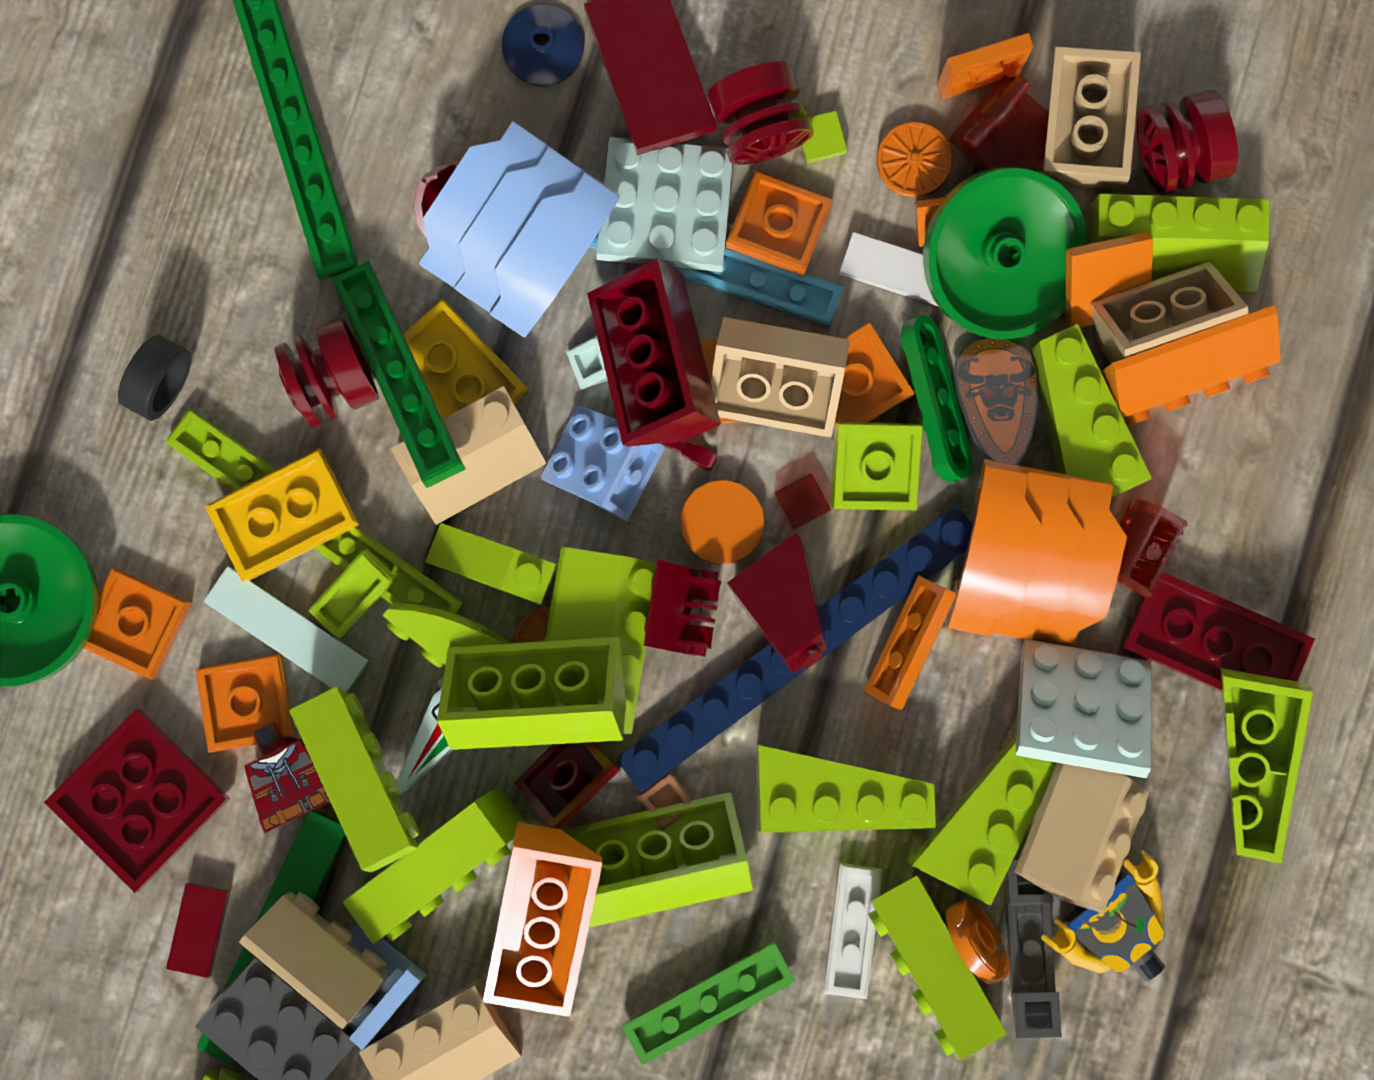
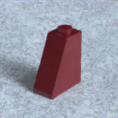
(783, 603)

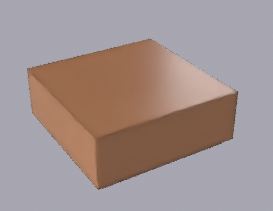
(664, 793)

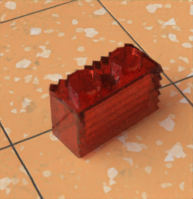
(1149, 543)

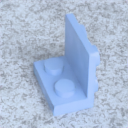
(597, 465)
(401, 983)

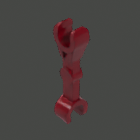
(694, 453)

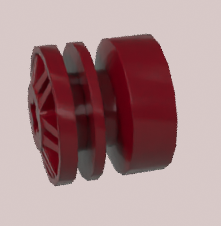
(760, 112)
(1187, 142)
(326, 373)

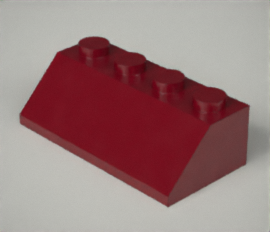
(653, 356)

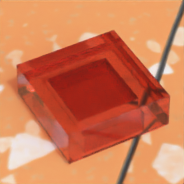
(802, 501)

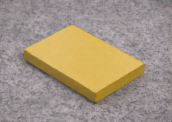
(457, 361)
(281, 515)

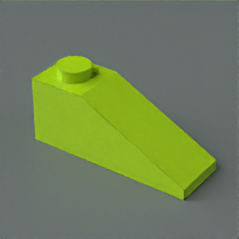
(492, 564)

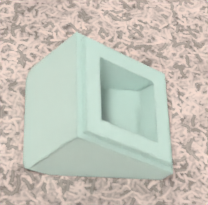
(587, 363)

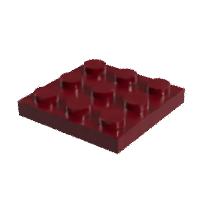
(137, 800)

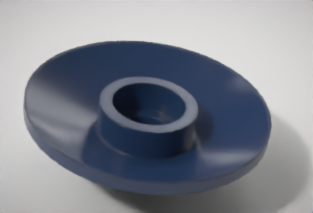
(546, 63)

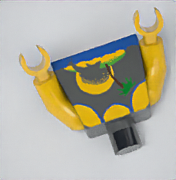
(1123, 932)

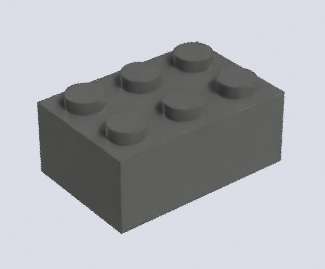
(274, 1028)

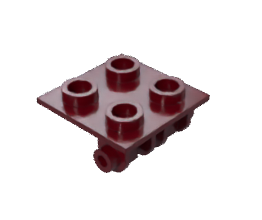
(678, 607)

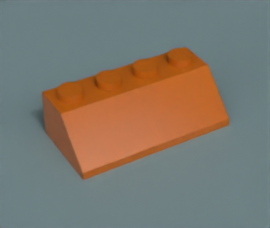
(1195, 365)
(542, 921)

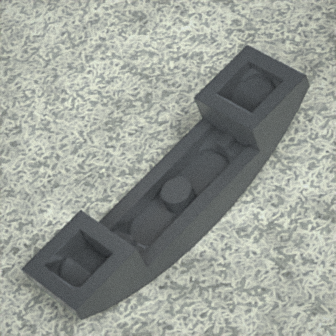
(1031, 959)

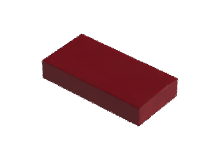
(198, 930)

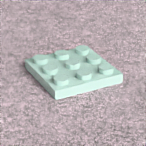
(668, 205)
(1084, 708)

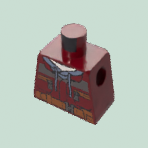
(283, 779)

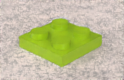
(876, 466)

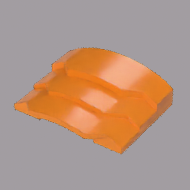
(1038, 555)

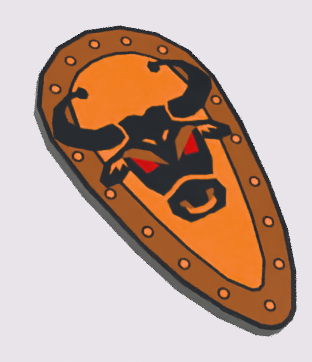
(998, 396)

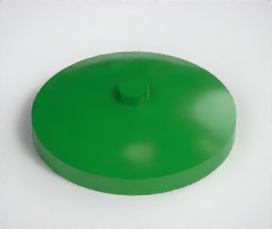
(1001, 252)
(44, 600)

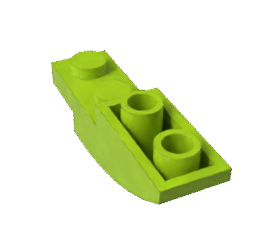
(437, 630)

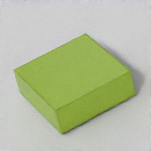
(826, 140)

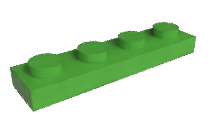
(708, 1003)

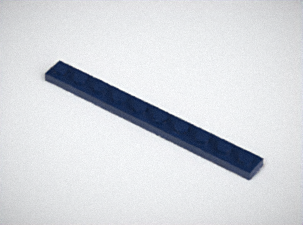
(766, 671)

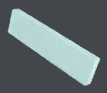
(286, 631)

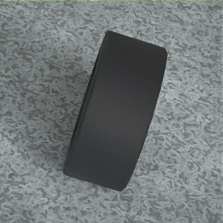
(154, 377)

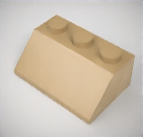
(1092, 117)
(1164, 311)
(778, 376)
(492, 448)
(1082, 834)
(316, 957)
(445, 1042)

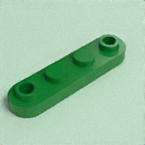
(936, 399)

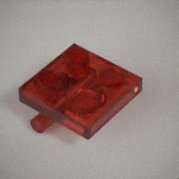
(1004, 128)

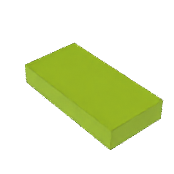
(352, 594)

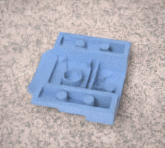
(514, 226)

